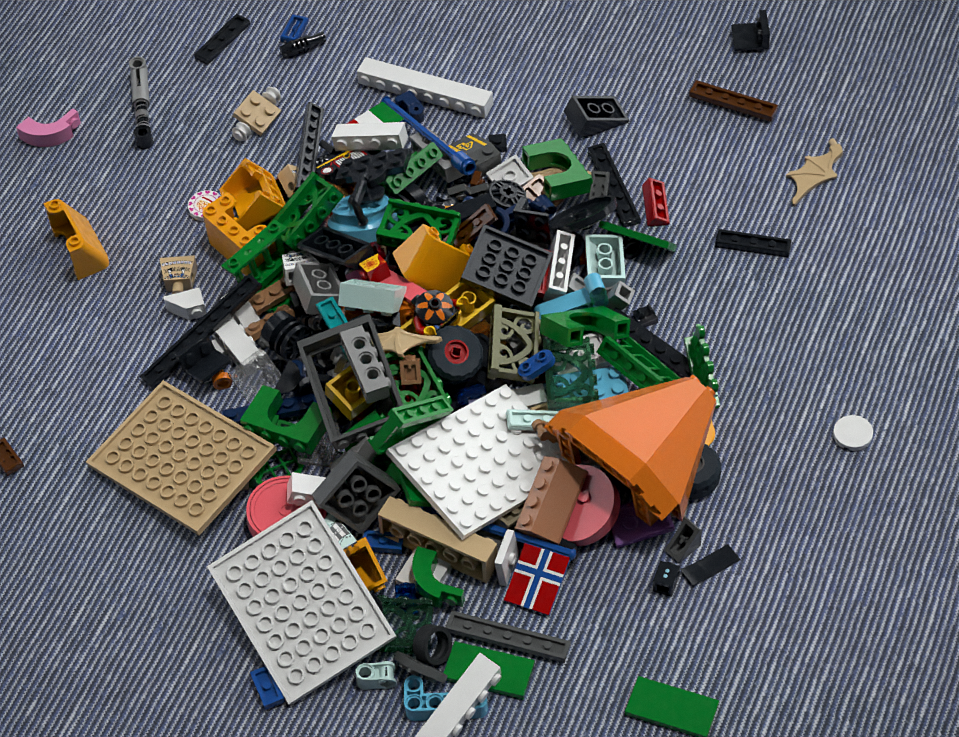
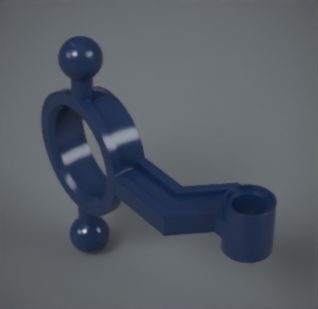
(540, 204)

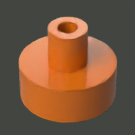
(221, 380)

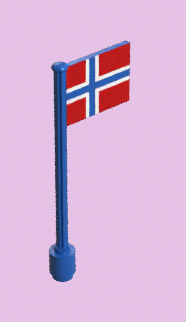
(537, 571)

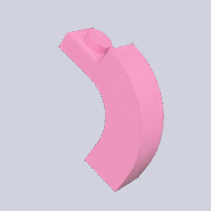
(49, 134)

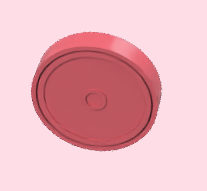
(269, 505)
(594, 509)

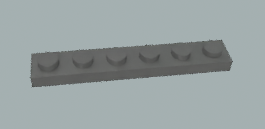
(508, 636)

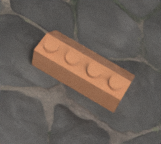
(551, 500)

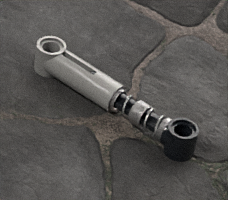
(140, 102)

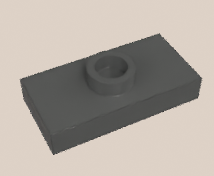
(600, 184)

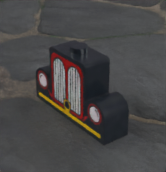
(328, 169)

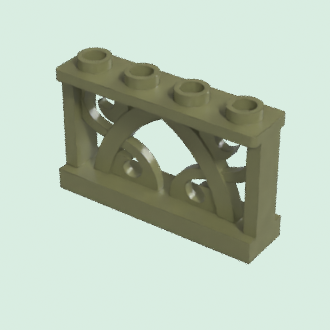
(499, 323)

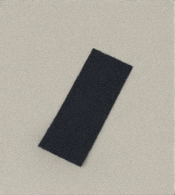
(710, 565)

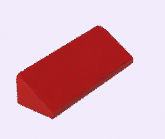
(655, 202)

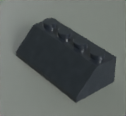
(337, 247)

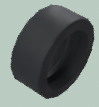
(444, 644)

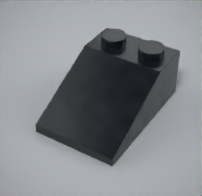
(594, 114)

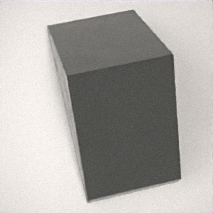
(684, 541)

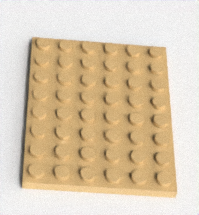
(181, 457)

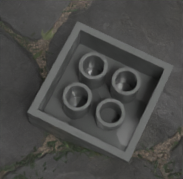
(355, 491)

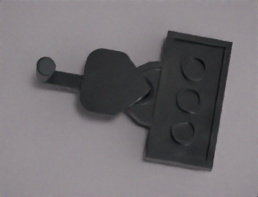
(367, 174)

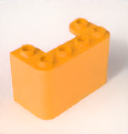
(226, 233)

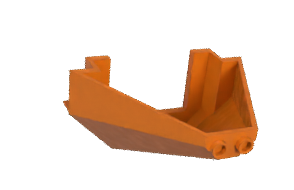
(644, 440)

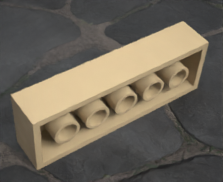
(470, 556)

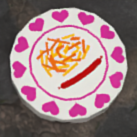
(199, 202)

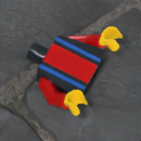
(426, 329)

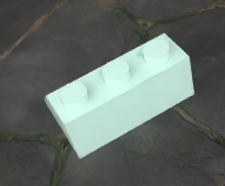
(605, 257)
(371, 296)

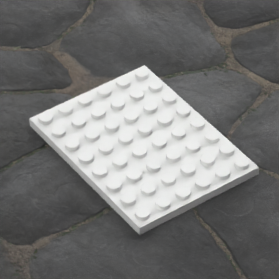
(473, 463)
(301, 602)

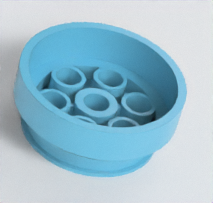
(345, 220)

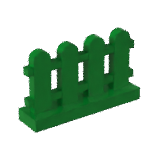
(698, 359)

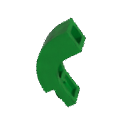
(423, 567)

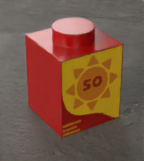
(374, 269)

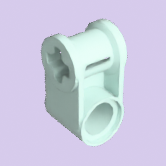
(376, 675)

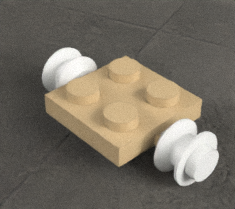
(256, 113)

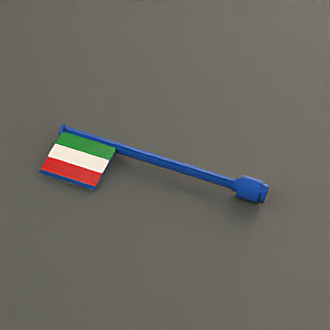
(389, 112)

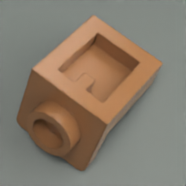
(410, 370)

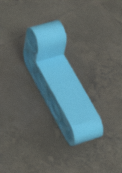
(591, 296)
(427, 700)

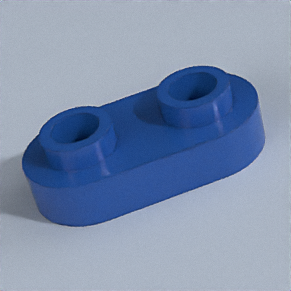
(536, 365)

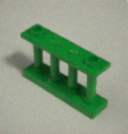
(259, 244)

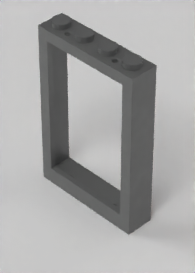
(329, 340)

